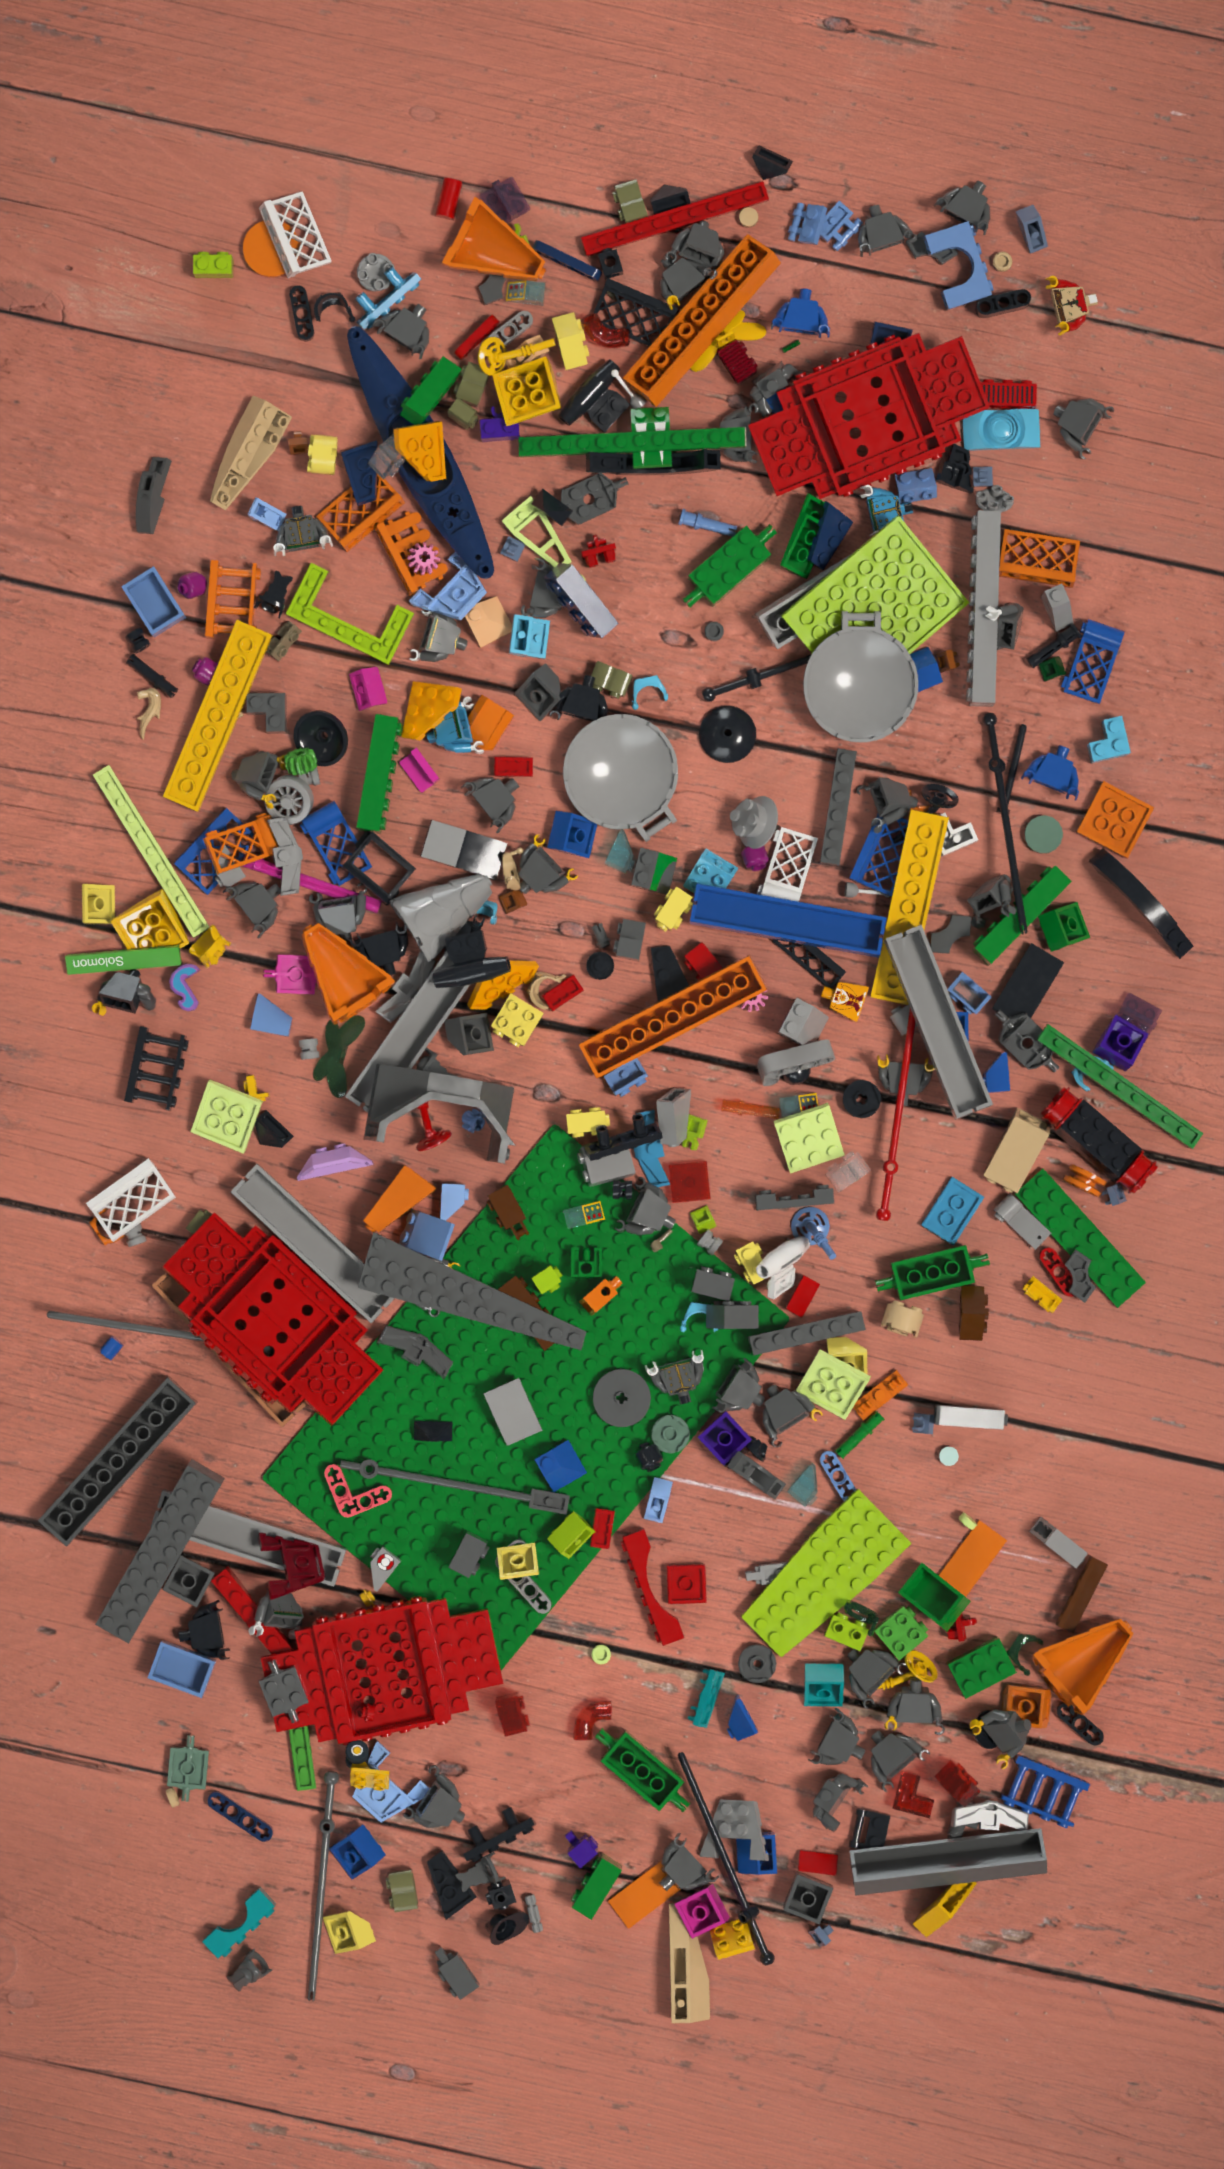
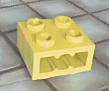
(670, 914)
(516, 1020)
(581, 1123)
(750, 1258)

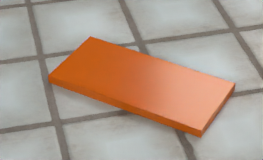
(972, 1558)
(641, 1896)

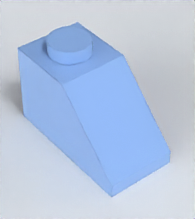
(452, 1199)
(658, 1500)

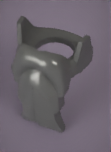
(431, 1064)
(482, 1872)
(247, 1971)

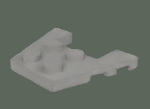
(737, 1821)

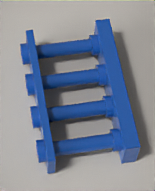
(1059, 1779)

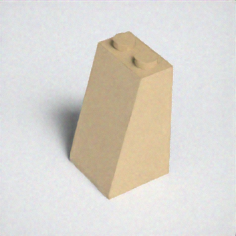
(1017, 1150)

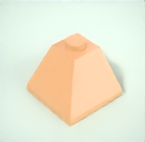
(488, 621)

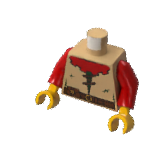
(1069, 303)

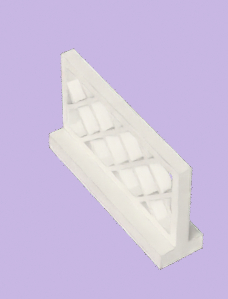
(279, 235)
(125, 1185)

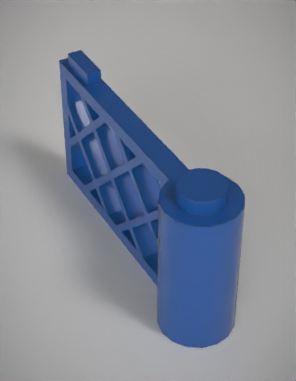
(1100, 636)
(322, 821)

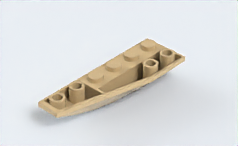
(248, 449)
(688, 1974)

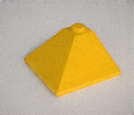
(527, 391)
(150, 924)

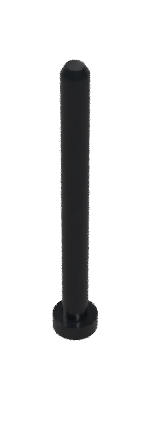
(1014, 764)

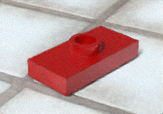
(513, 767)
(562, 992)
(603, 1528)

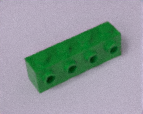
(430, 392)

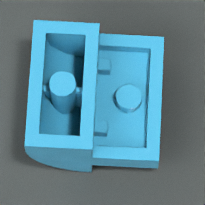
(529, 637)

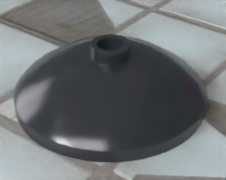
(310, 734)
(722, 747)

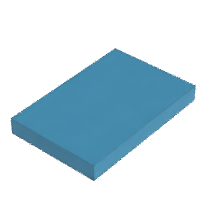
(952, 1211)

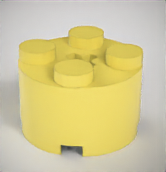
(322, 454)

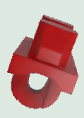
(959, 1631)

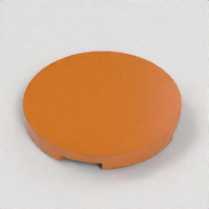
(261, 252)

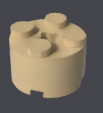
(902, 1319)

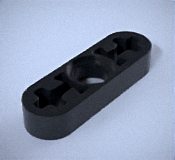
(299, 328)
(1087, 1737)

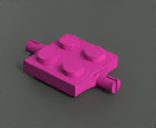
(293, 975)

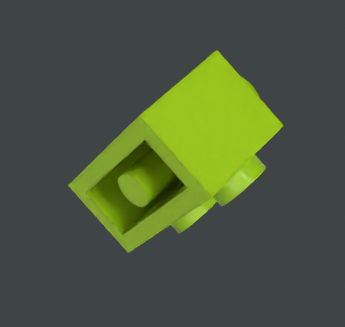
(213, 265)
(548, 1279)
(571, 1534)
(846, 1631)

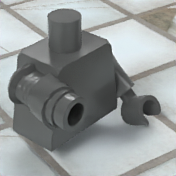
(771, 382)
(831, 1797)

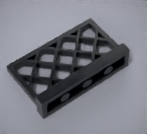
(636, 297)

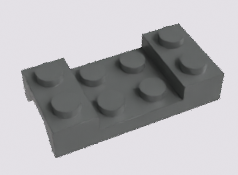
(821, 1196)

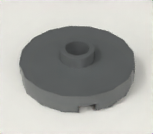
(753, 1673)

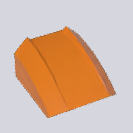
(488, 722)
(1028, 1703)

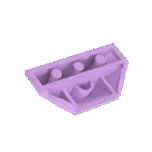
(333, 1161)

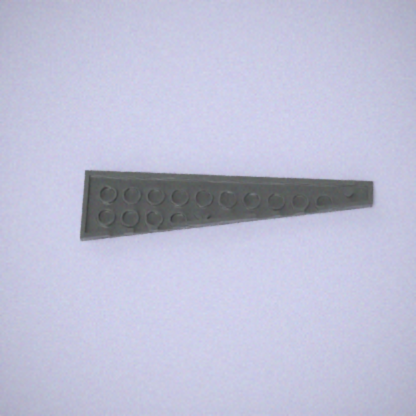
(420, 1280)

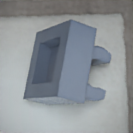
(982, 477)
(512, 549)
(1116, 1194)
(923, 1423)
(820, 1934)

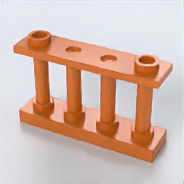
(216, 590)

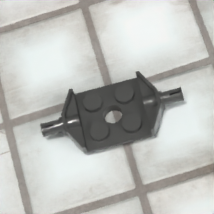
(600, 488)
(1012, 1034)

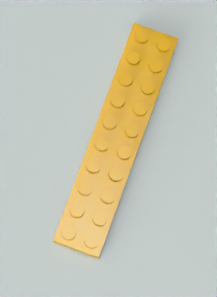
(217, 715)
(911, 894)

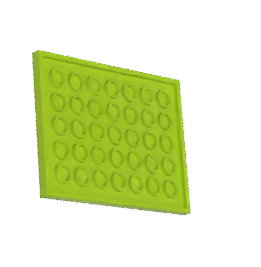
(883, 575)

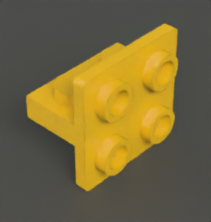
(731, 1939)

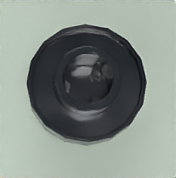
(600, 965)

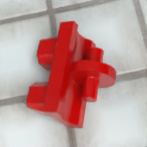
(607, 550)

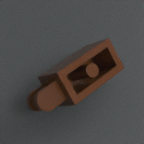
(508, 1210)

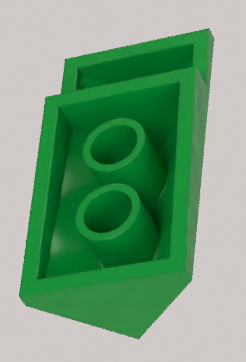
(802, 537)

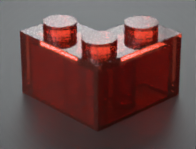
(511, 1713)
(958, 1783)

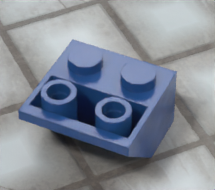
(757, 1867)

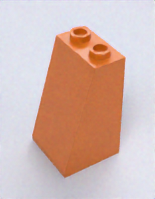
(400, 1197)

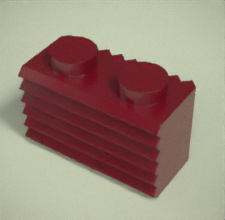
(737, 362)

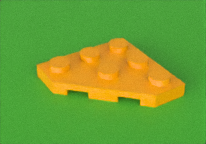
(423, 448)
(428, 707)
(503, 985)

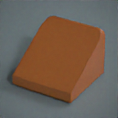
(513, 901)

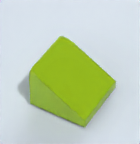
(703, 1219)

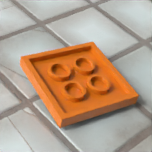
(1115, 819)

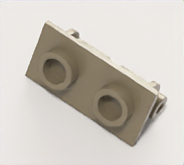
(289, 634)

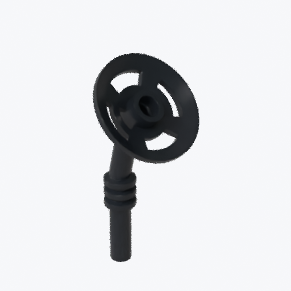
(937, 799)

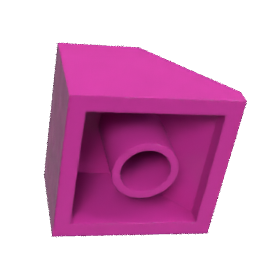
(702, 1911)

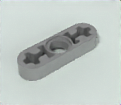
(523, 327)

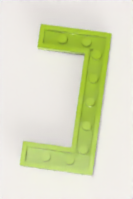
(303, 611)

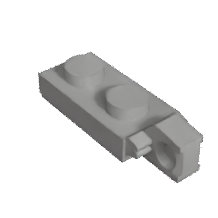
(765, 1573)

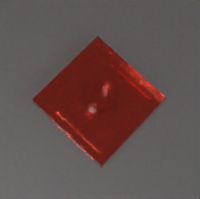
(689, 1182)

